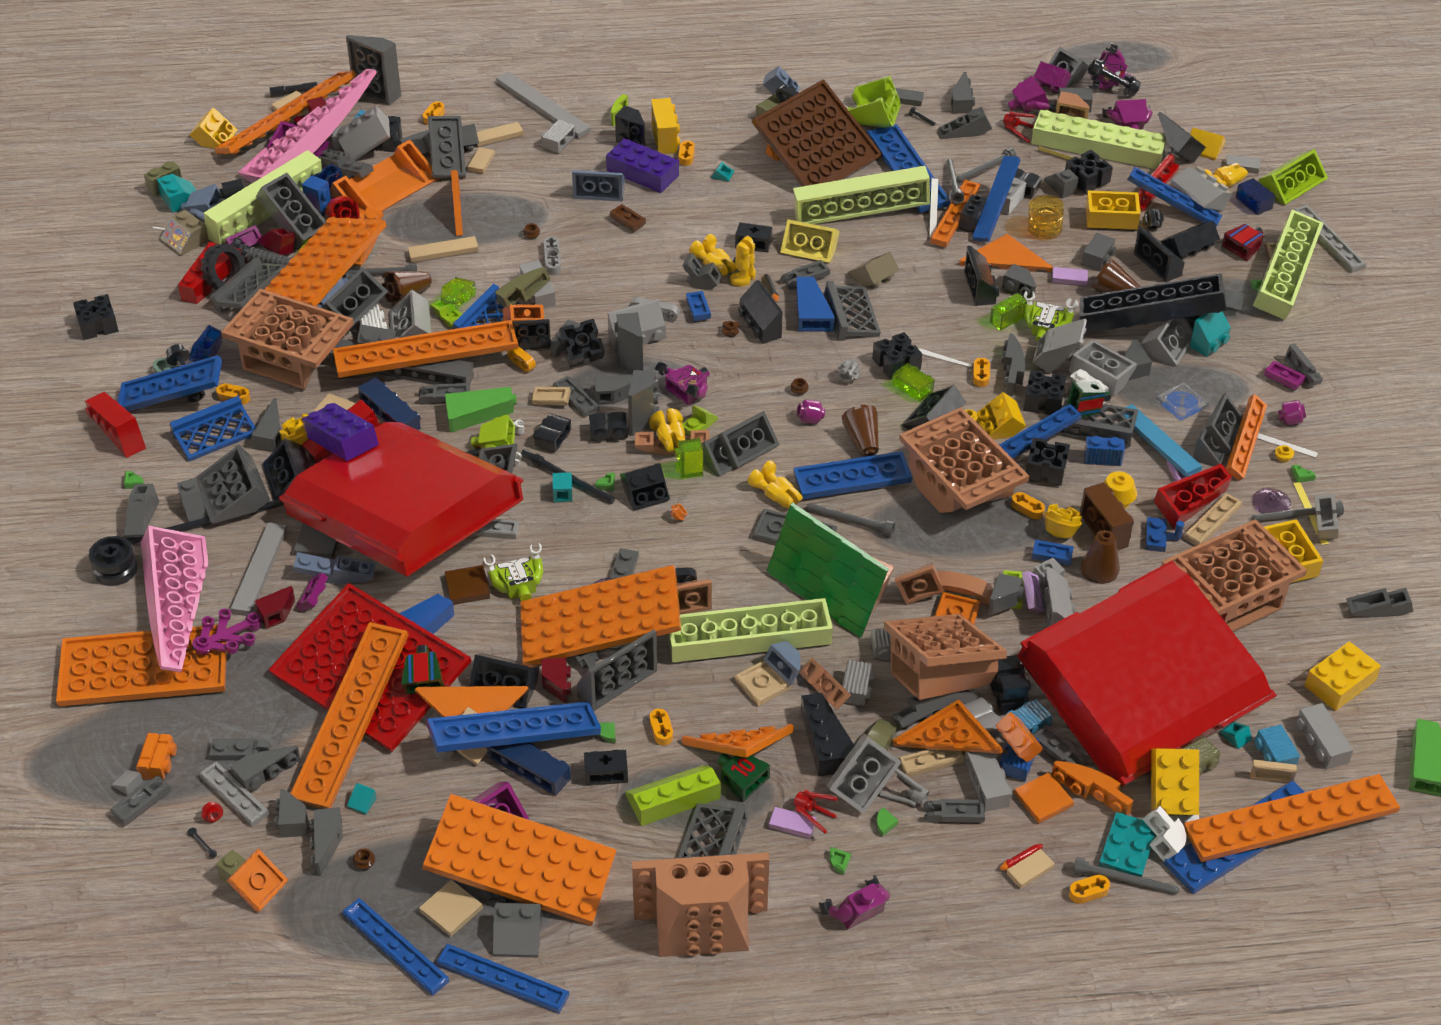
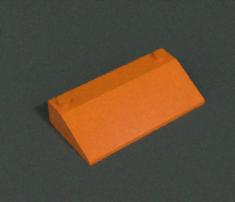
(389, 182)

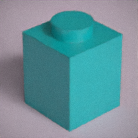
(562, 487)

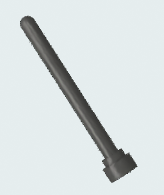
(1007, 152)
(957, 195)
(380, 271)
(1294, 513)
(886, 528)
(1083, 867)

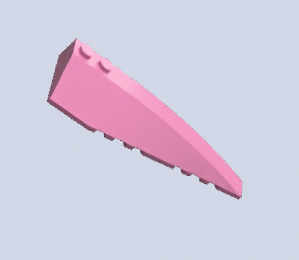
(310, 131)
(173, 582)

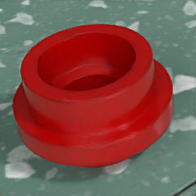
(211, 812)

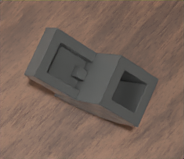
(701, 276)

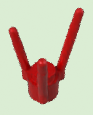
(1011, 120)
(805, 802)

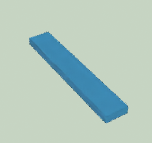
(1164, 444)

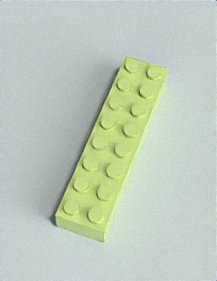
(1105, 139)
(862, 195)
(243, 207)
(1288, 264)
(750, 630)

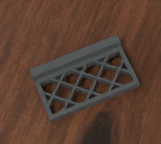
(245, 284)
(841, 322)
(1083, 428)
(733, 833)

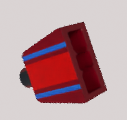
(1243, 241)

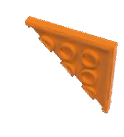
(456, 201)
(1008, 251)
(481, 699)
(949, 729)
(739, 741)

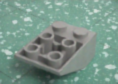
(1059, 345)

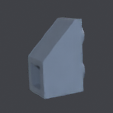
(777, 78)

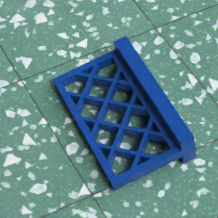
(478, 309)
(208, 418)

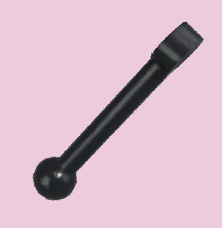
(193, 833)

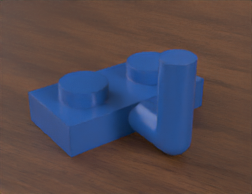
(1157, 535)

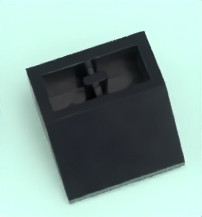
(629, 125)
(533, 334)
(645, 486)

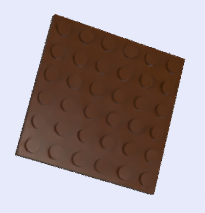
(817, 136)

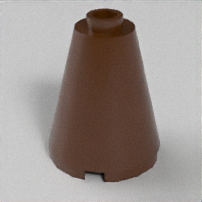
(1114, 278)
(402, 282)
(863, 428)
(1101, 559)

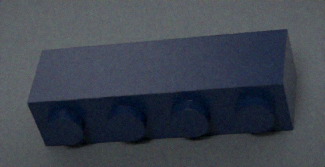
(388, 404)
(532, 765)

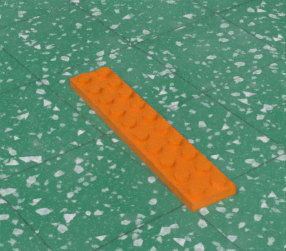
(284, 113)
(425, 348)
(349, 716)
(1290, 817)

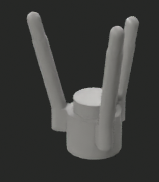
(917, 793)

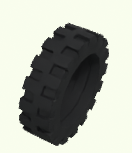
(209, 263)

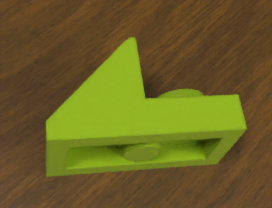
(700, 420)

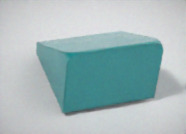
(722, 172)
(1237, 734)
(362, 798)

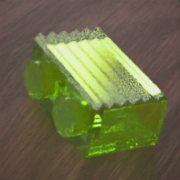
(458, 291)
(1008, 311)
(913, 382)
(689, 458)

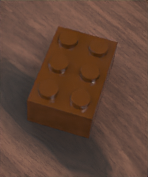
(1105, 513)

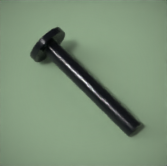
(913, 111)

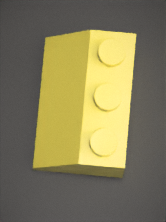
(809, 241)

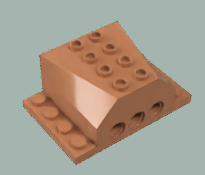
(284, 337)
(959, 463)
(1241, 573)
(942, 655)
(701, 900)

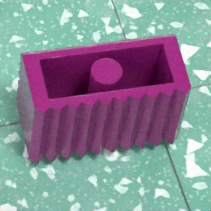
(1051, 76)

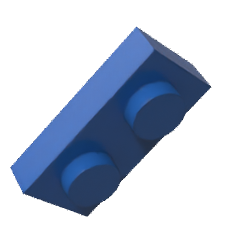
(698, 306)
(1046, 550)

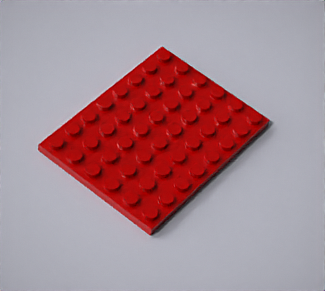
(327, 646)

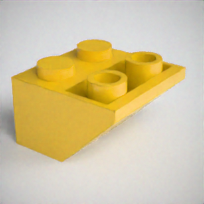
(212, 129)
(1001, 417)

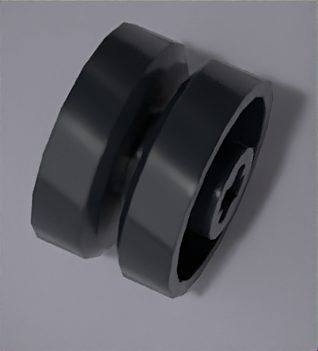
(113, 561)

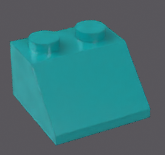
(174, 191)
(1210, 333)

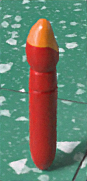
(1019, 857)

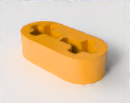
(435, 109)
(687, 149)
(522, 359)
(985, 372)
(228, 391)
(1028, 505)
(657, 727)
(1088, 888)

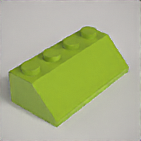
(1295, 177)
(674, 794)

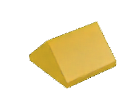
(1212, 142)

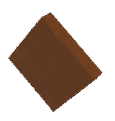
(467, 584)

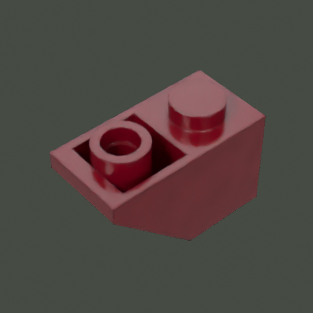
(278, 240)
(275, 607)
(555, 677)

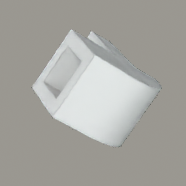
(1170, 833)

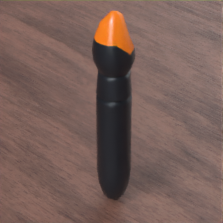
(771, 288)

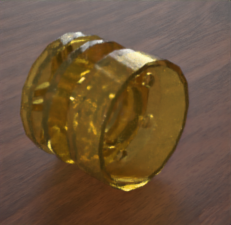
(1045, 216)

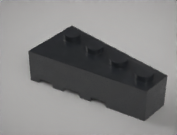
(825, 734)

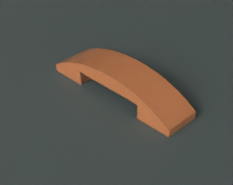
(647, 442)
(966, 585)
(824, 683)

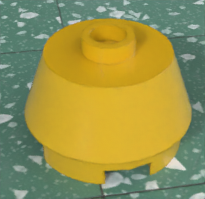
(294, 430)
(1122, 487)
(1062, 521)

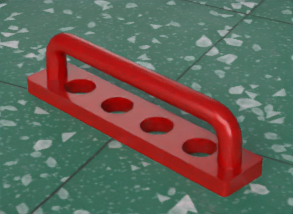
(1166, 165)

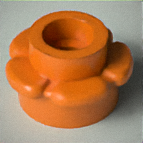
(678, 512)

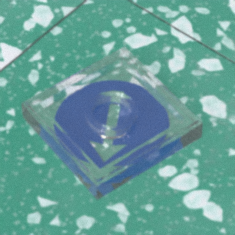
(1182, 401)

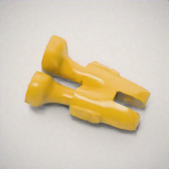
(1229, 174)
(708, 253)
(744, 263)
(671, 433)
(778, 489)

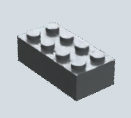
(290, 208)

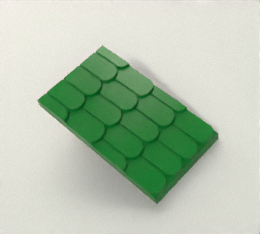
(828, 566)

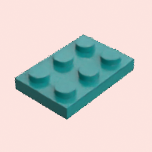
(1127, 845)

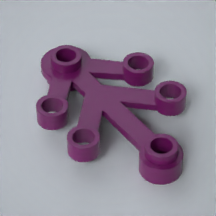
(204, 644)

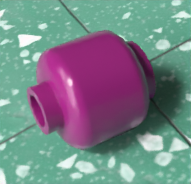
(810, 411)
(1292, 412)

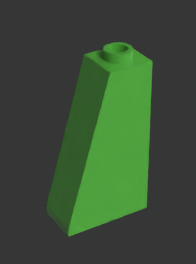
(478, 406)
(1426, 758)

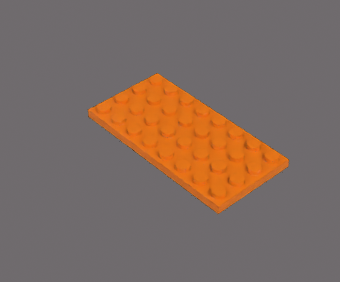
(325, 258)
(600, 615)
(128, 669)
(520, 859)

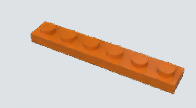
(950, 221)
(1246, 437)

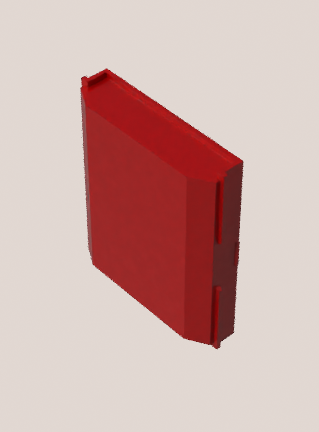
(402, 497)
(1145, 672)

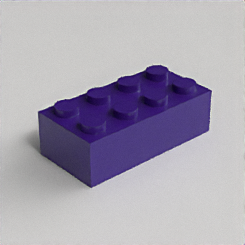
(642, 165)
(340, 431)

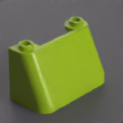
(876, 103)

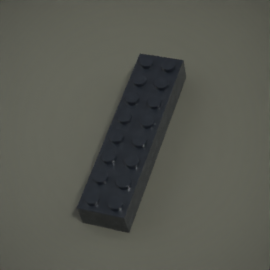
(1153, 303)

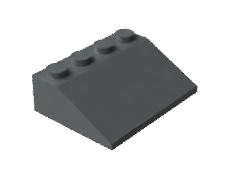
(380, 56)
(232, 486)
(619, 671)

